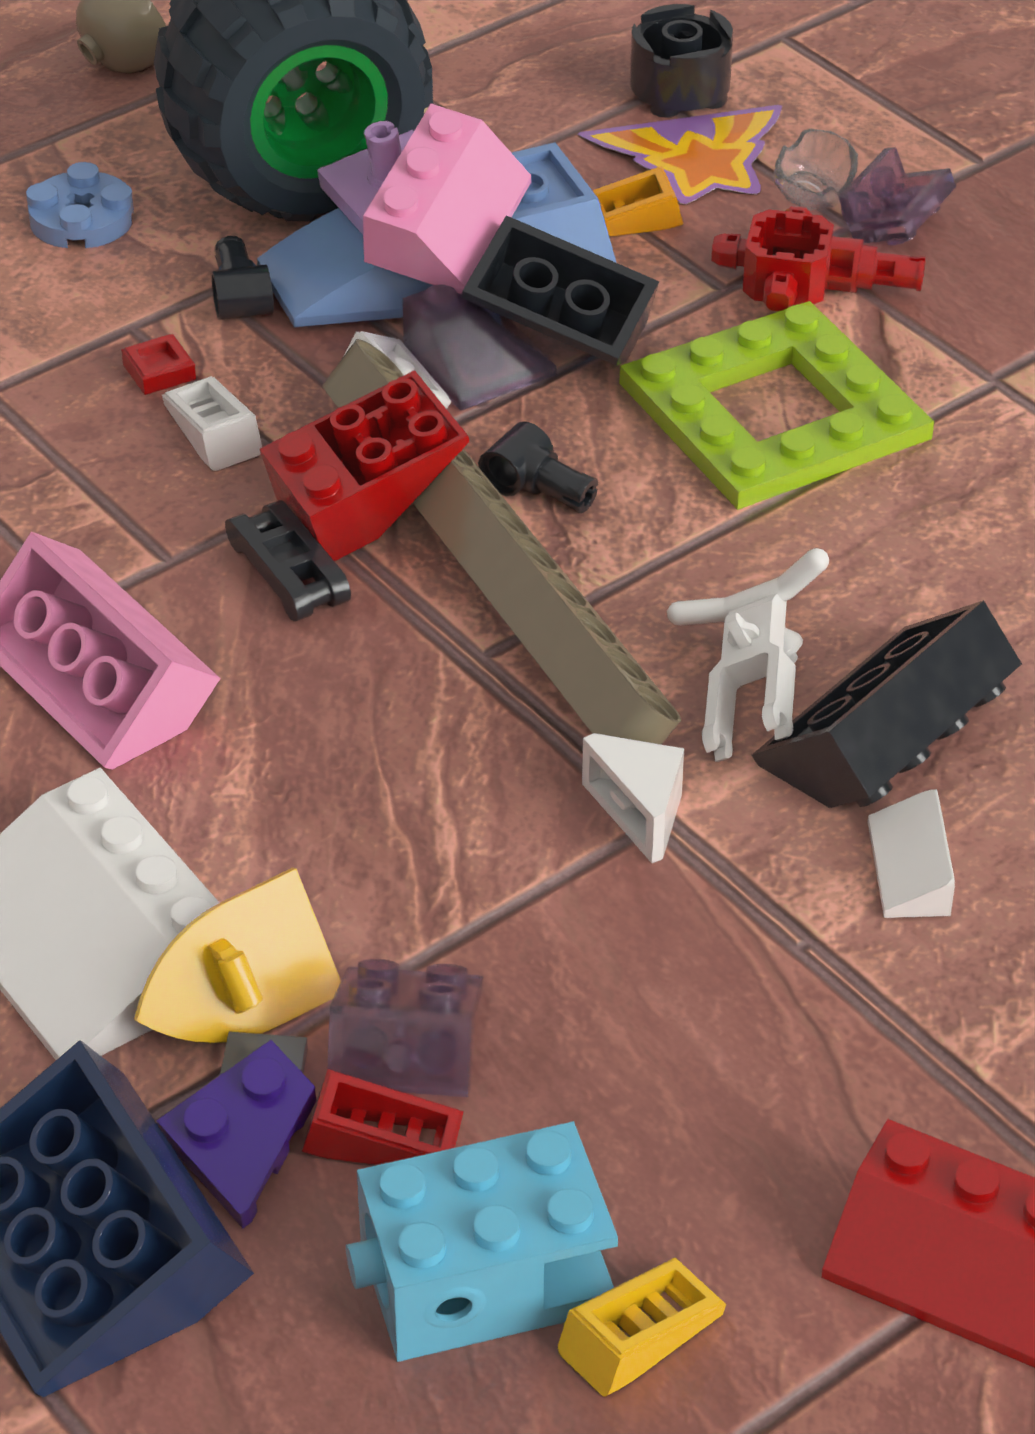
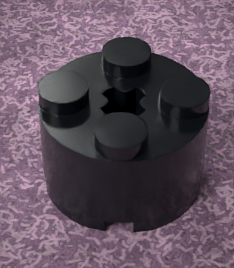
(681, 59)

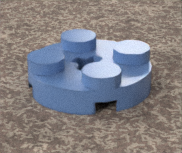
(80, 207)

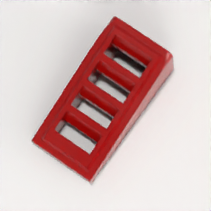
(345, 1139)

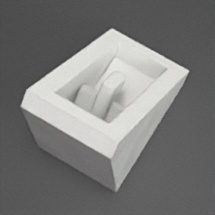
(636, 787)

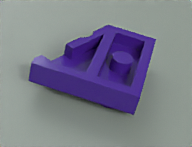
(241, 1127)

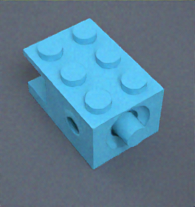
(481, 1239)

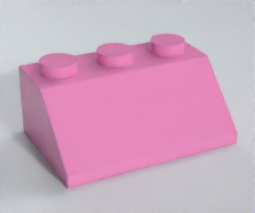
(443, 200)

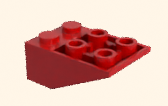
(364, 463)

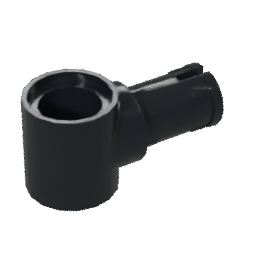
(239, 284)
(528, 462)

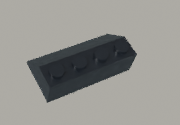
(893, 708)

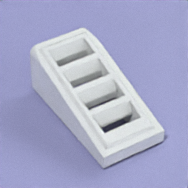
(214, 423)

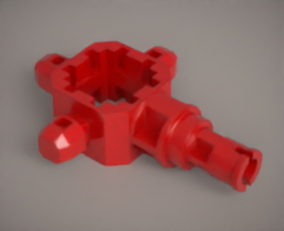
(797, 258)

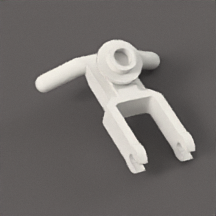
(752, 648)

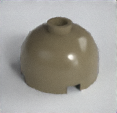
(118, 33)

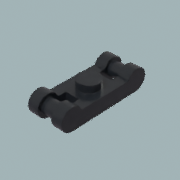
(286, 556)

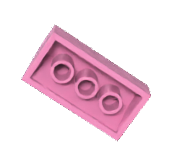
(95, 654)

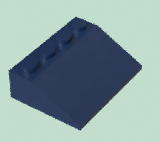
(98, 1226)

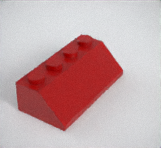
(941, 1239)

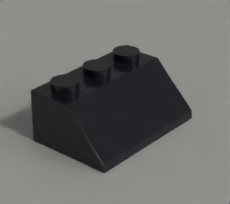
(562, 291)

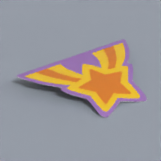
(697, 150)

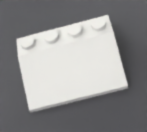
(87, 913)

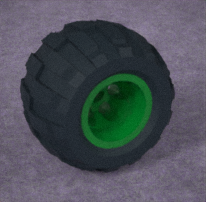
(230, 55)

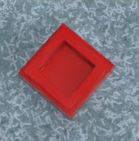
(158, 364)

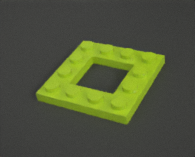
(870, 424)

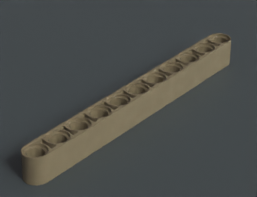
(525, 582)

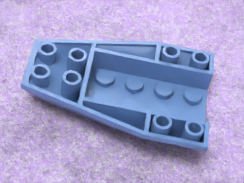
(322, 267)

